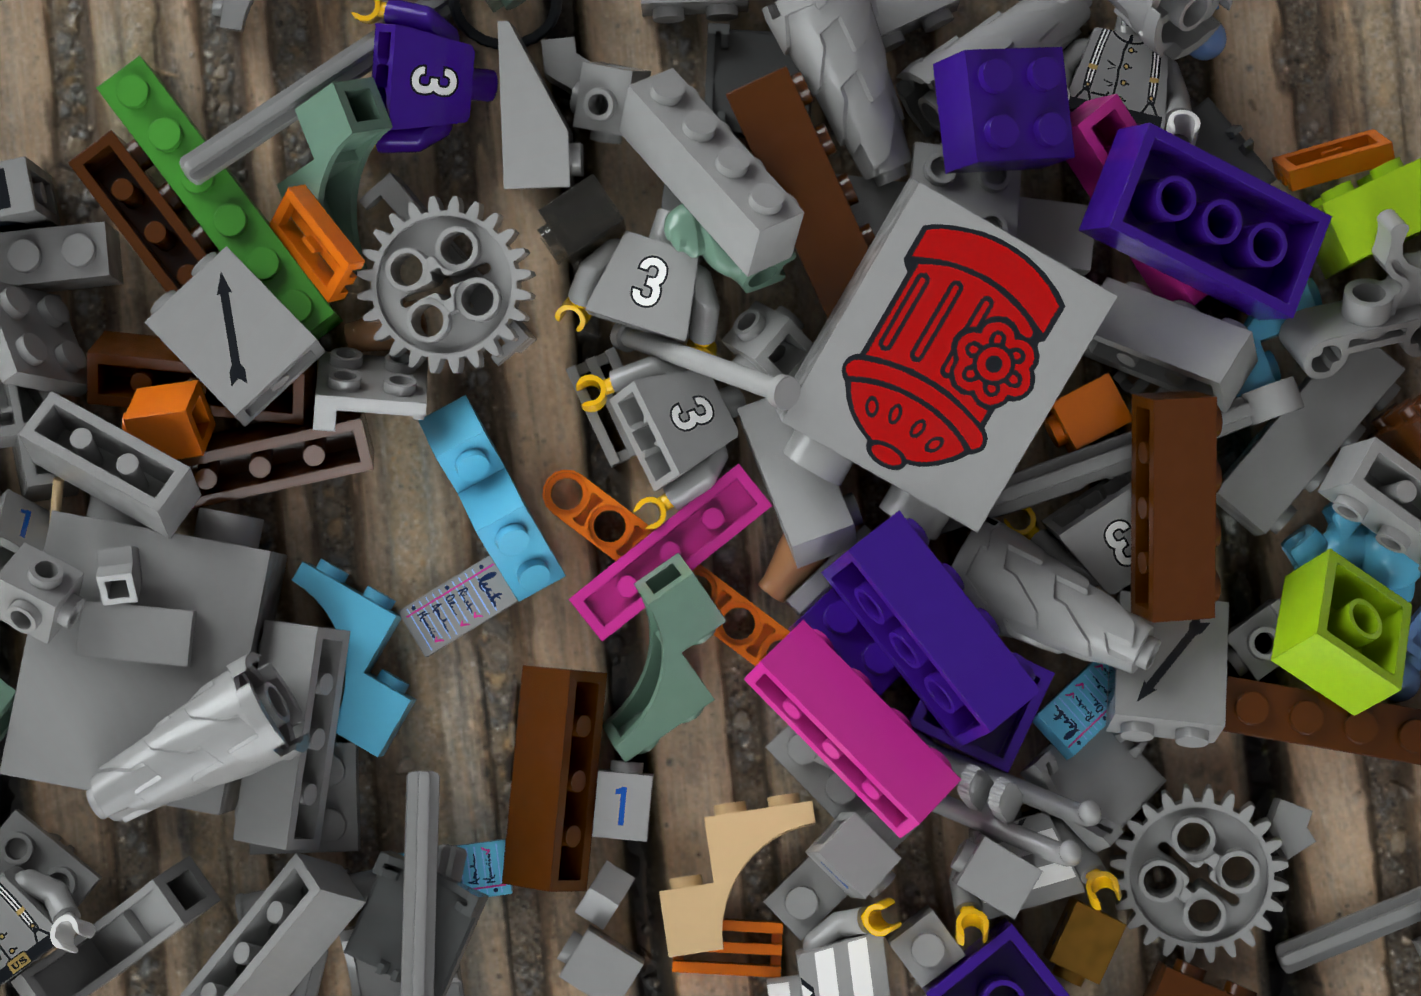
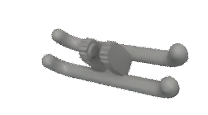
(993, 801)

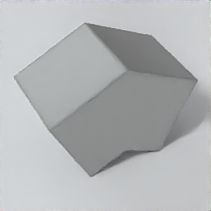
(562, 62)
(119, 574)
(1291, 825)
(604, 895)

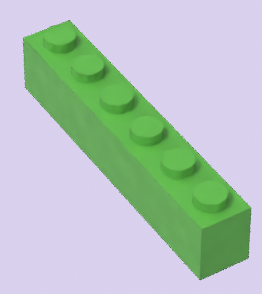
(220, 202)

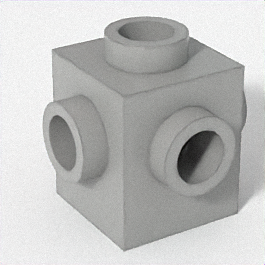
(601, 98)
(768, 340)
(39, 593)

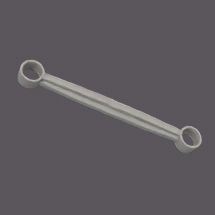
(1114, 456)

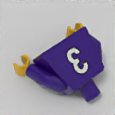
(423, 75)

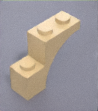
(696, 910)

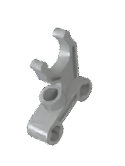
(1370, 313)

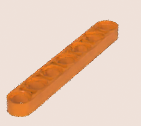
(596, 502)

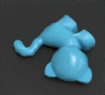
(1356, 545)

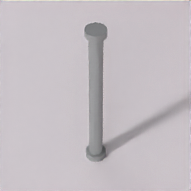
(780, 390)

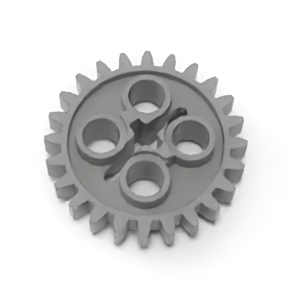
(429, 239)
(1229, 836)

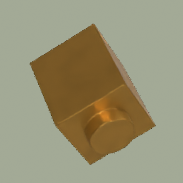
(1083, 943)

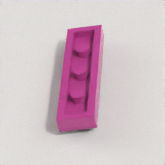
(692, 532)

